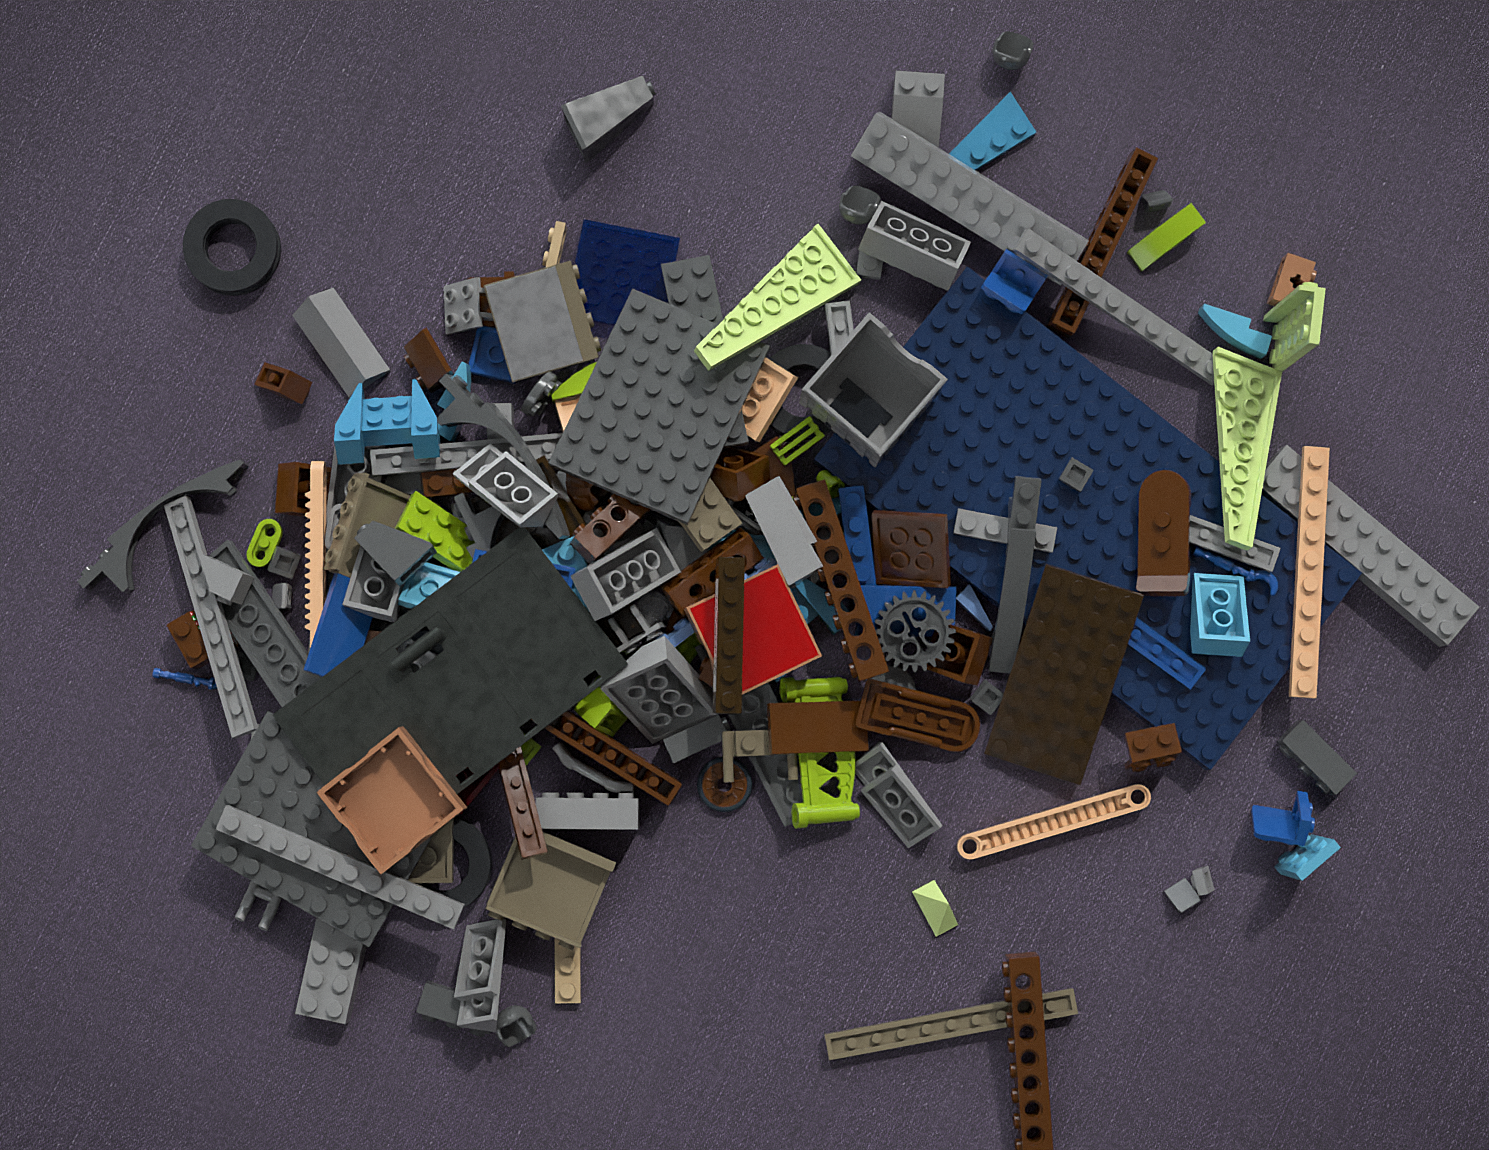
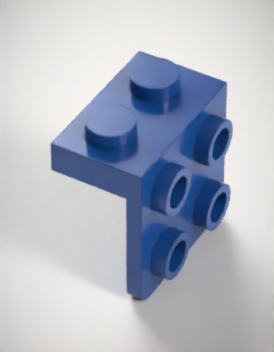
(1013, 282)
(1284, 825)

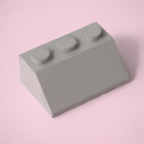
(372, 590)

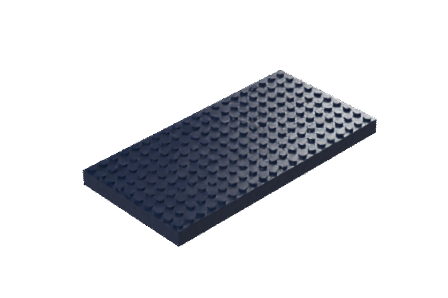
(1026, 407)

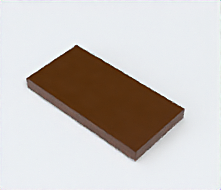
(815, 727)

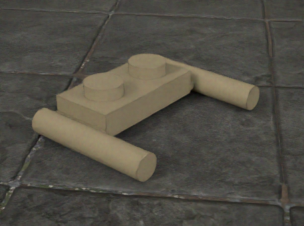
(750, 744)

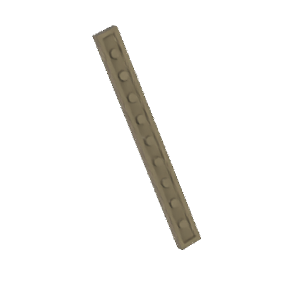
(939, 1025)

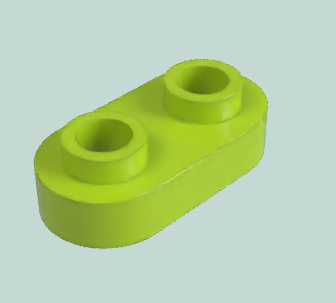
(262, 542)

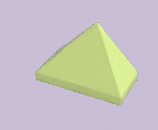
(935, 908)

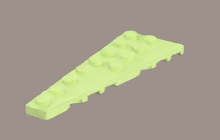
(798, 285)
(1245, 418)

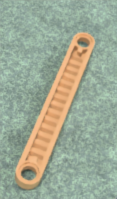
(317, 546)
(1053, 821)

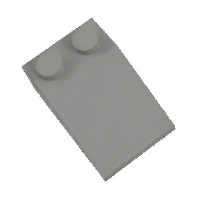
(919, 103)

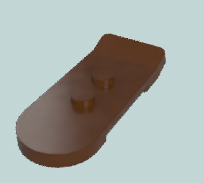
(1164, 535)
(917, 716)

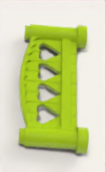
(818, 805)

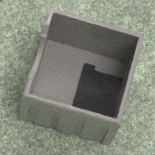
(871, 390)

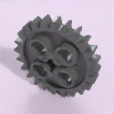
(934, 619)

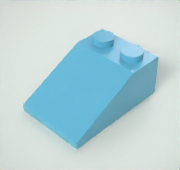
(1219, 615)

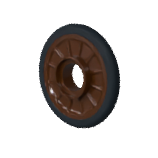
(720, 800)

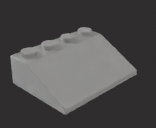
(660, 691)

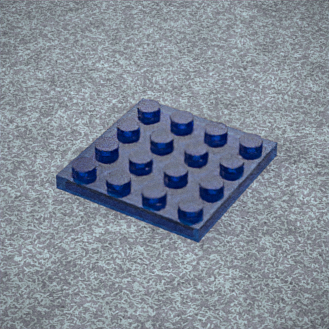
(618, 260)

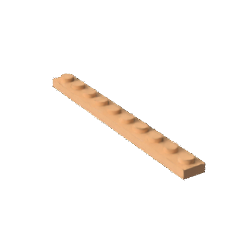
(1309, 572)

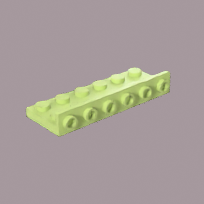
(1297, 324)

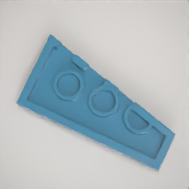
(995, 135)

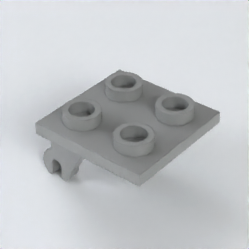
(463, 306)
(649, 633)

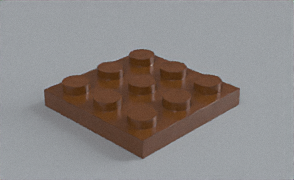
(911, 548)

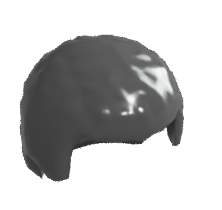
(1012, 50)
(858, 205)
(514, 1025)

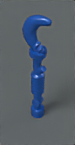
(1229, 565)
(185, 678)

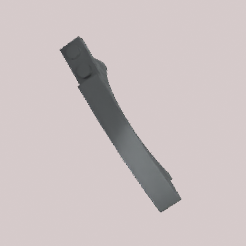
(468, 409)
(481, 526)
(118, 560)
(1017, 571)

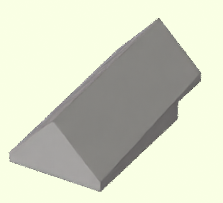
(340, 340)
(508, 486)
(785, 531)
(895, 795)
(480, 975)

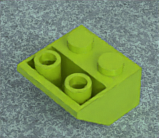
(601, 712)

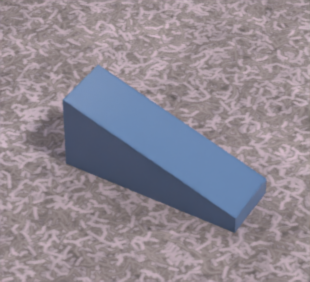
(969, 601)

